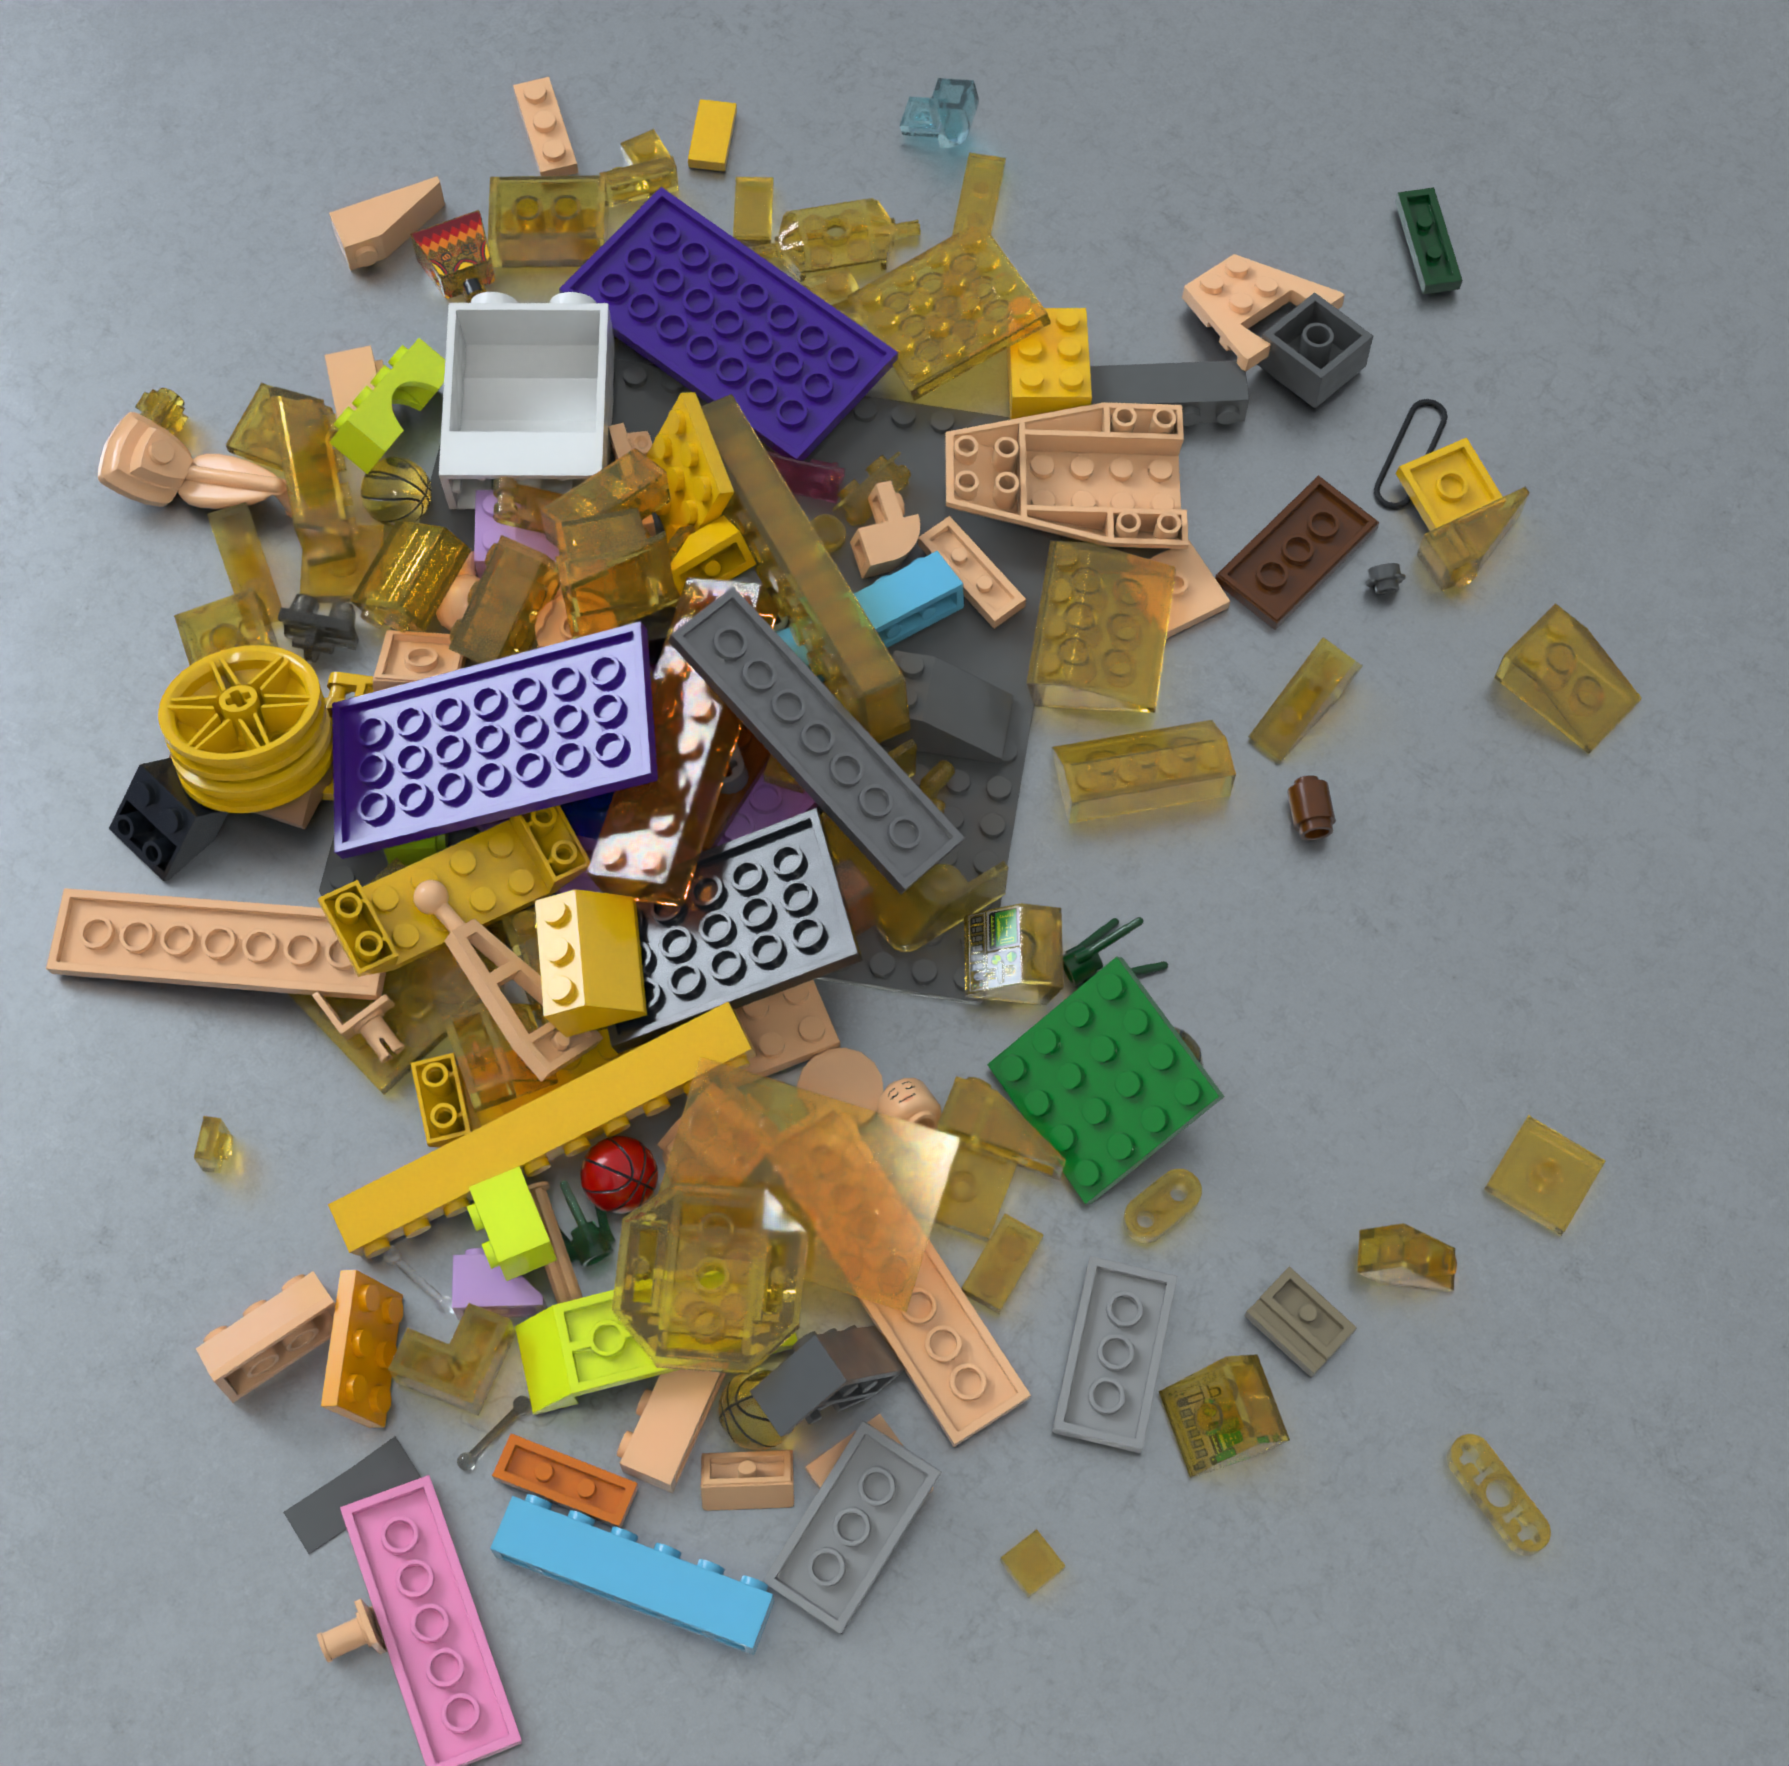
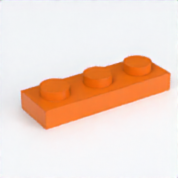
(565, 1481)

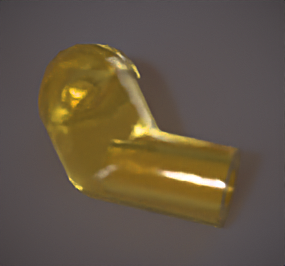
(935, 781)

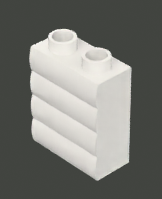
(525, 394)

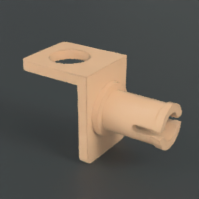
(369, 1024)
(353, 1634)

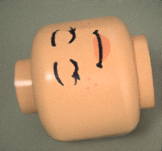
(910, 1101)

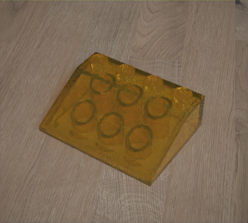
(1100, 629)

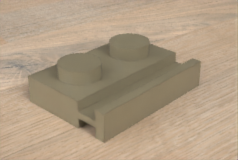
(1300, 1321)

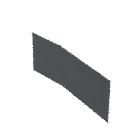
(319, 1515)

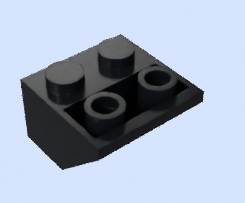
(163, 821)

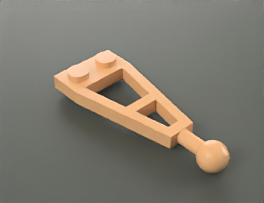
(544, 1049)

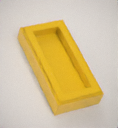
(712, 135)

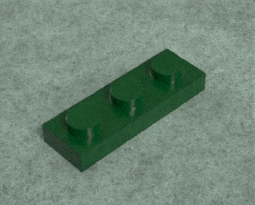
(1428, 240)

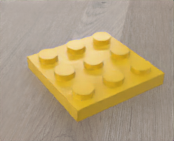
(693, 468)

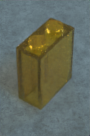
(410, 576)

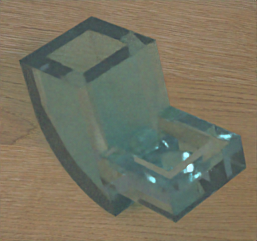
(944, 115)

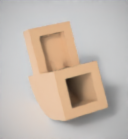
(889, 541)

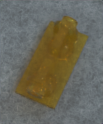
(855, 495)

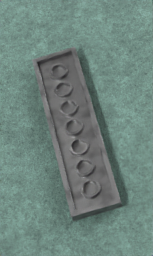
(816, 739)

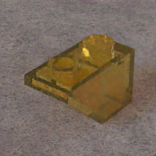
(1406, 1258)

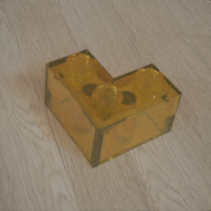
(460, 1370)

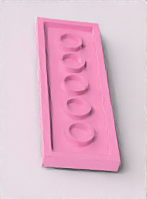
(430, 1625)

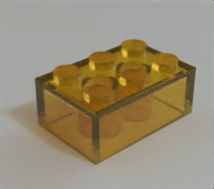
(546, 220)
(505, 603)

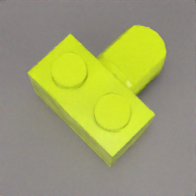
(512, 1224)

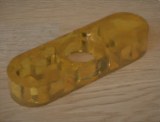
(1502, 1475)

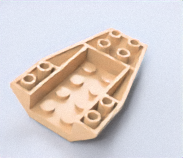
(1076, 473)

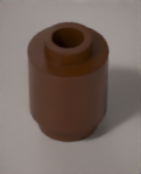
(1311, 807)

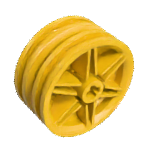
(247, 728)

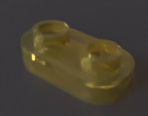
(1161, 1207)

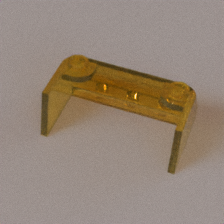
(931, 903)

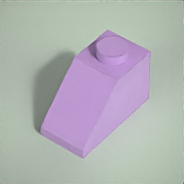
(487, 1288)

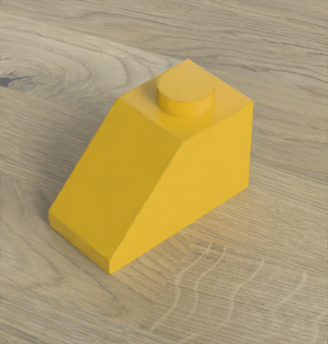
(712, 553)

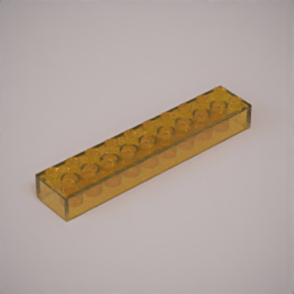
(806, 580)

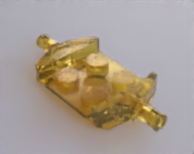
(808, 248)

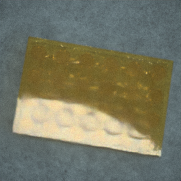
(841, 1170)

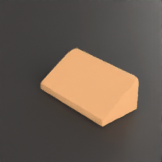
(747, 1480)

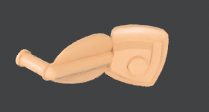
(154, 465)

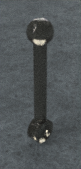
(521, 1406)

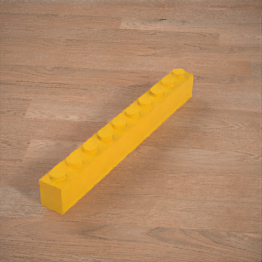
(539, 1132)

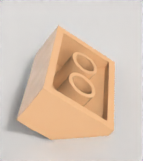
(269, 1336)

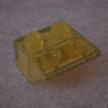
(486, 1059)

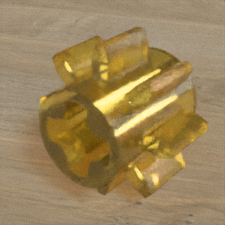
(163, 408)

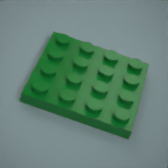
(1105, 1079)

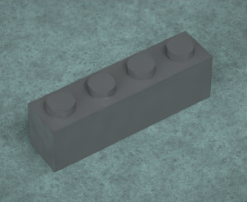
(1204, 389)

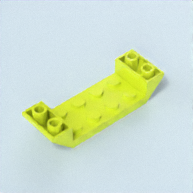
(586, 1349)

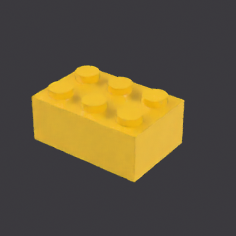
(1051, 366)

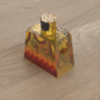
(456, 256)

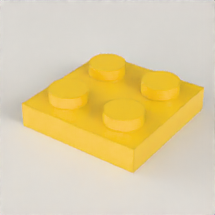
(1447, 483)

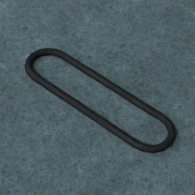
(1381, 500)

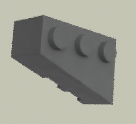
(824, 1372)

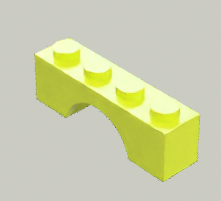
(372, 427)

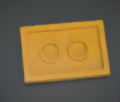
(362, 1349)

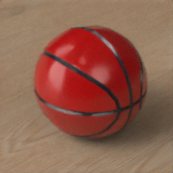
(619, 1174)

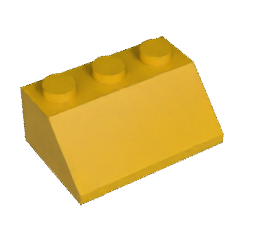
(589, 960)

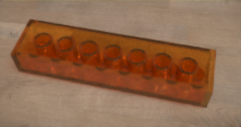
(660, 826)

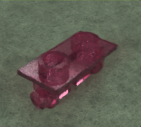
(811, 479)

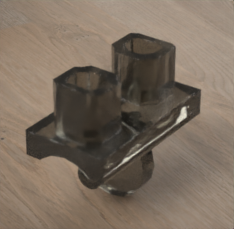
(319, 632)

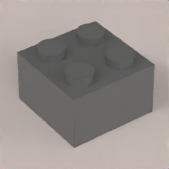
(1316, 350)

